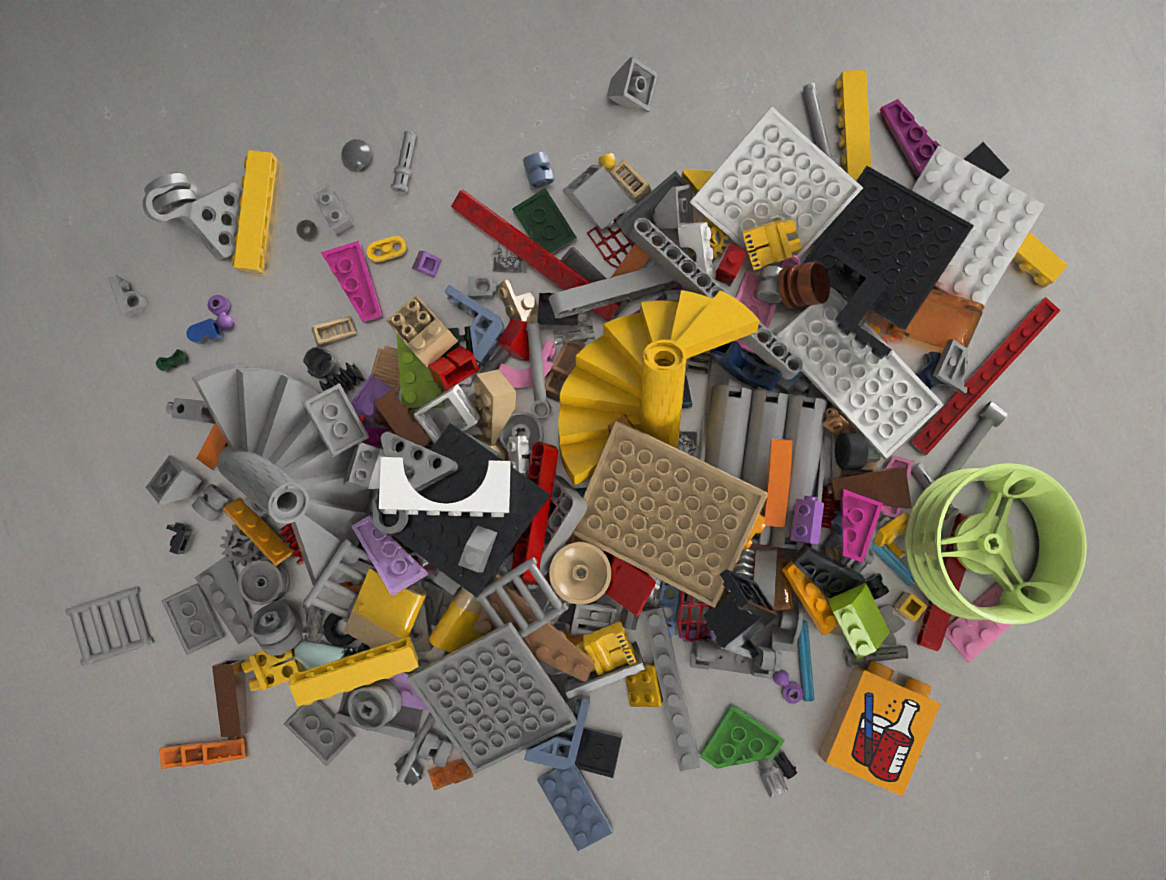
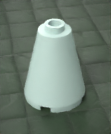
(317, 654)

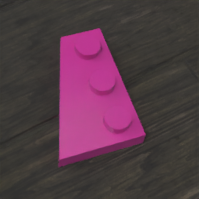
(858, 524)

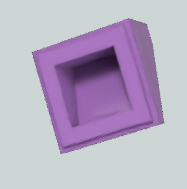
(426, 263)

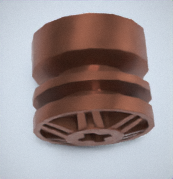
(804, 285)

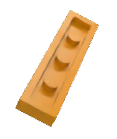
(258, 531)
(811, 599)

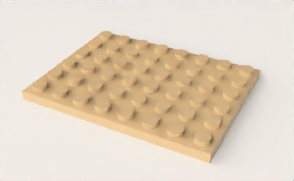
(668, 512)

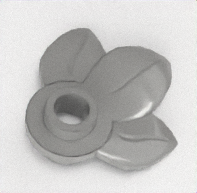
(893, 623)

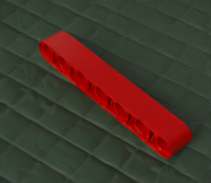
(542, 472)
(935, 619)

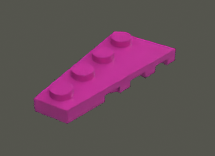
(353, 275)

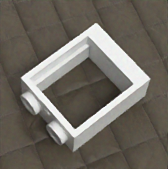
(460, 402)

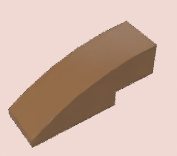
(561, 369)

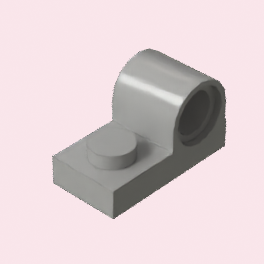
(124, 298)

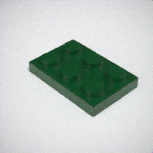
(544, 222)

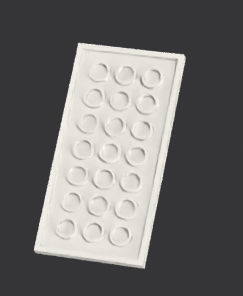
(873, 394)

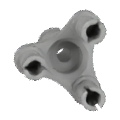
(835, 539)

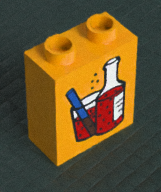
(880, 727)

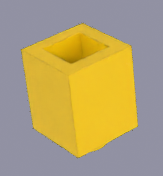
(910, 606)

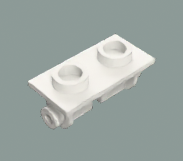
(517, 447)

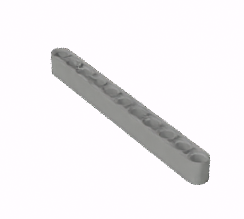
(709, 289)

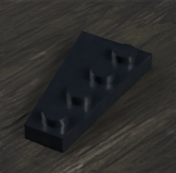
(826, 572)

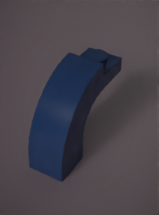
(744, 368)

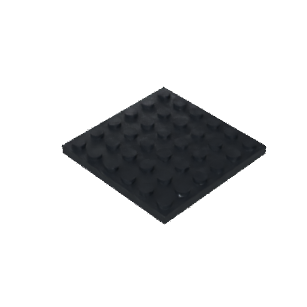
(896, 238)
(443, 537)

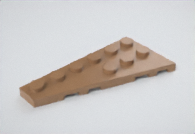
(545, 643)

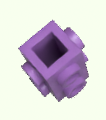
(807, 520)

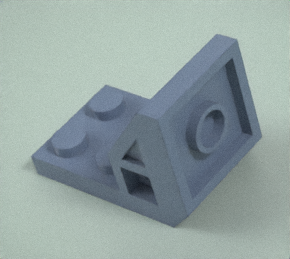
(483, 339)
(550, 751)

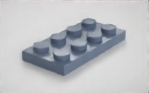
(575, 806)

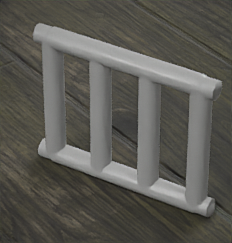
(514, 576)
(323, 581)
(93, 606)

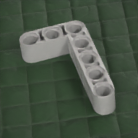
(563, 520)

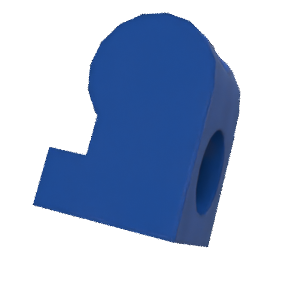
(204, 330)

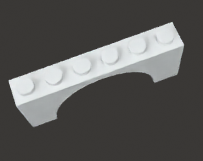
(398, 494)

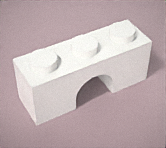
(697, 238)

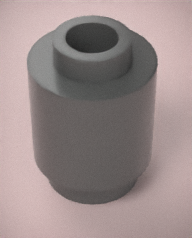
(414, 773)

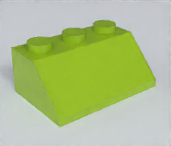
(860, 620)

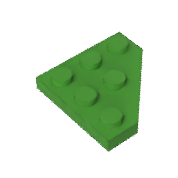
(740, 741)

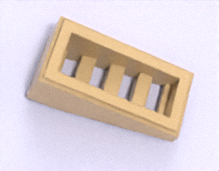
(637, 191)
(335, 338)

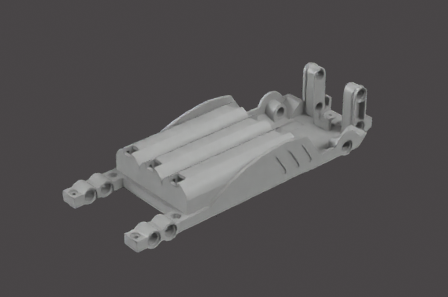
(738, 441)

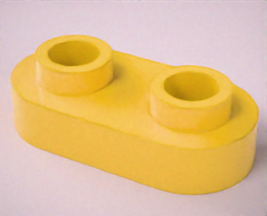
(387, 249)

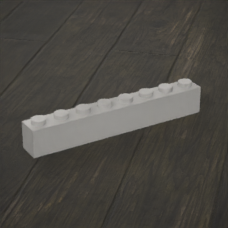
(671, 687)

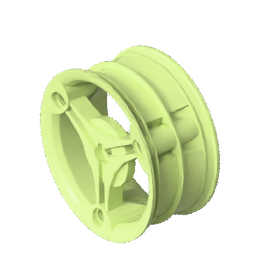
(987, 544)

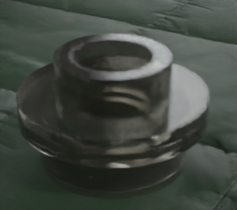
(304, 224)

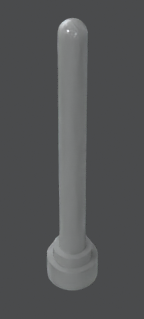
(415, 748)

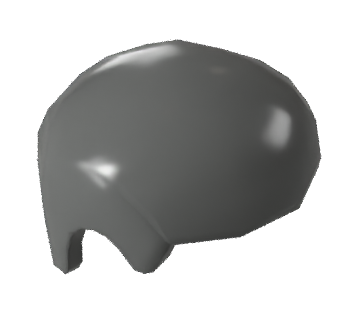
(356, 155)
(319, 362)

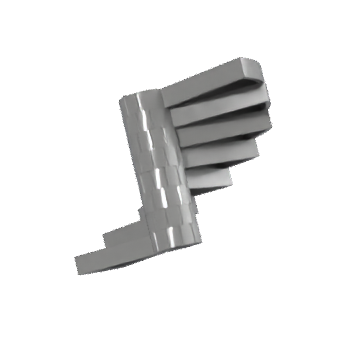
(282, 460)

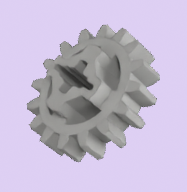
(231, 549)

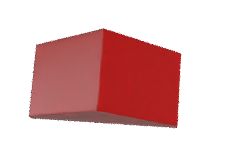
(515, 339)

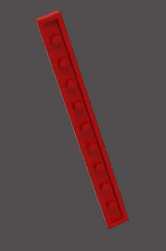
(524, 247)
(985, 376)

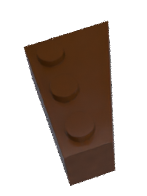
(398, 421)

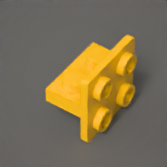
(644, 687)

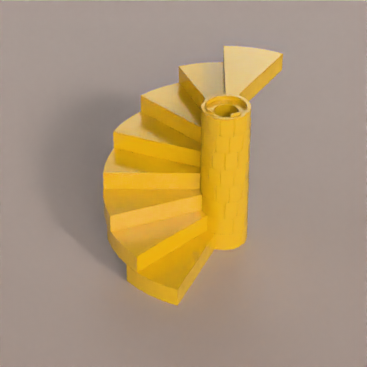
(641, 373)

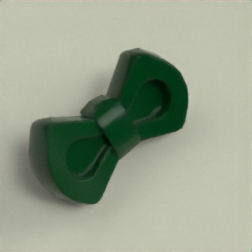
(164, 363)

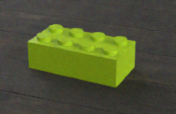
(415, 379)

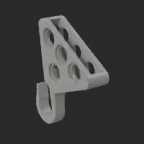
(191, 214)
(423, 475)

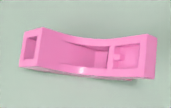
(522, 378)

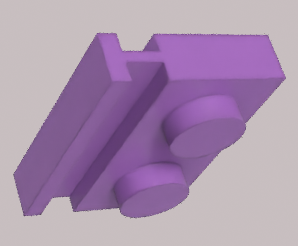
(369, 393)

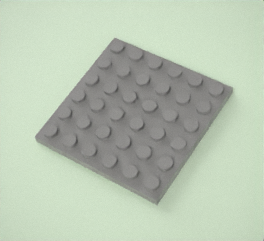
(492, 698)

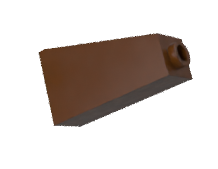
(882, 485)
(231, 698)

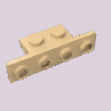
(519, 307)

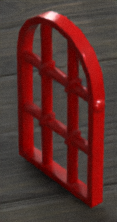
(604, 242)
(688, 621)

